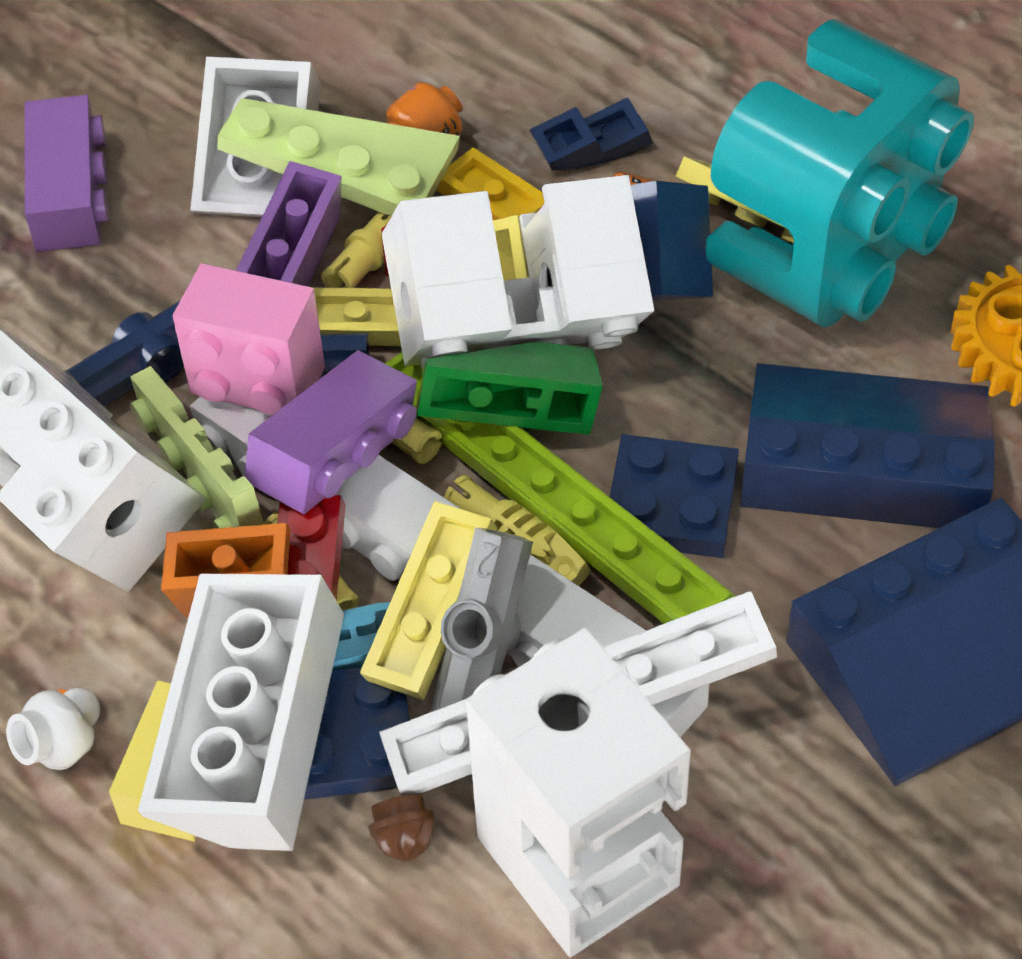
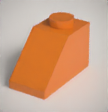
(221, 551)

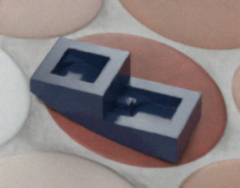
(582, 142)

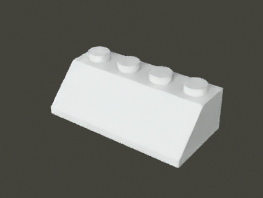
(244, 710)

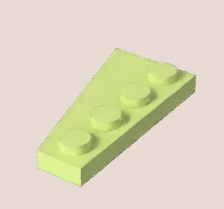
(376, 159)
(187, 447)

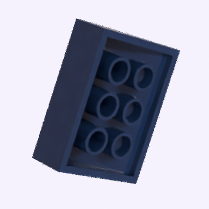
(868, 446)
(922, 642)

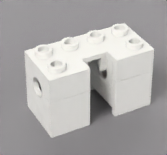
(581, 264)
(81, 476)
(575, 789)

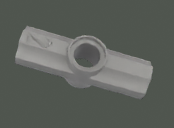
(488, 589)

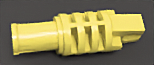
(516, 520)

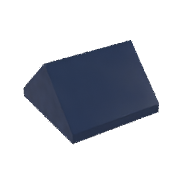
(673, 238)

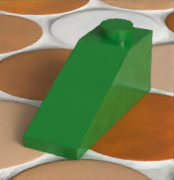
(515, 386)

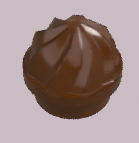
(402, 826)

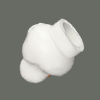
(54, 728)

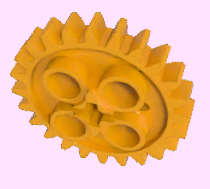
(990, 332)

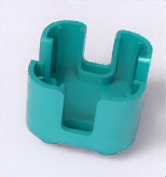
(839, 181)

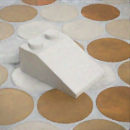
(221, 180)

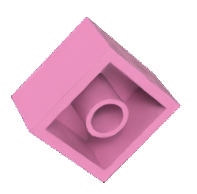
(248, 338)

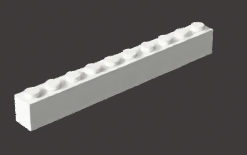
(384, 523)

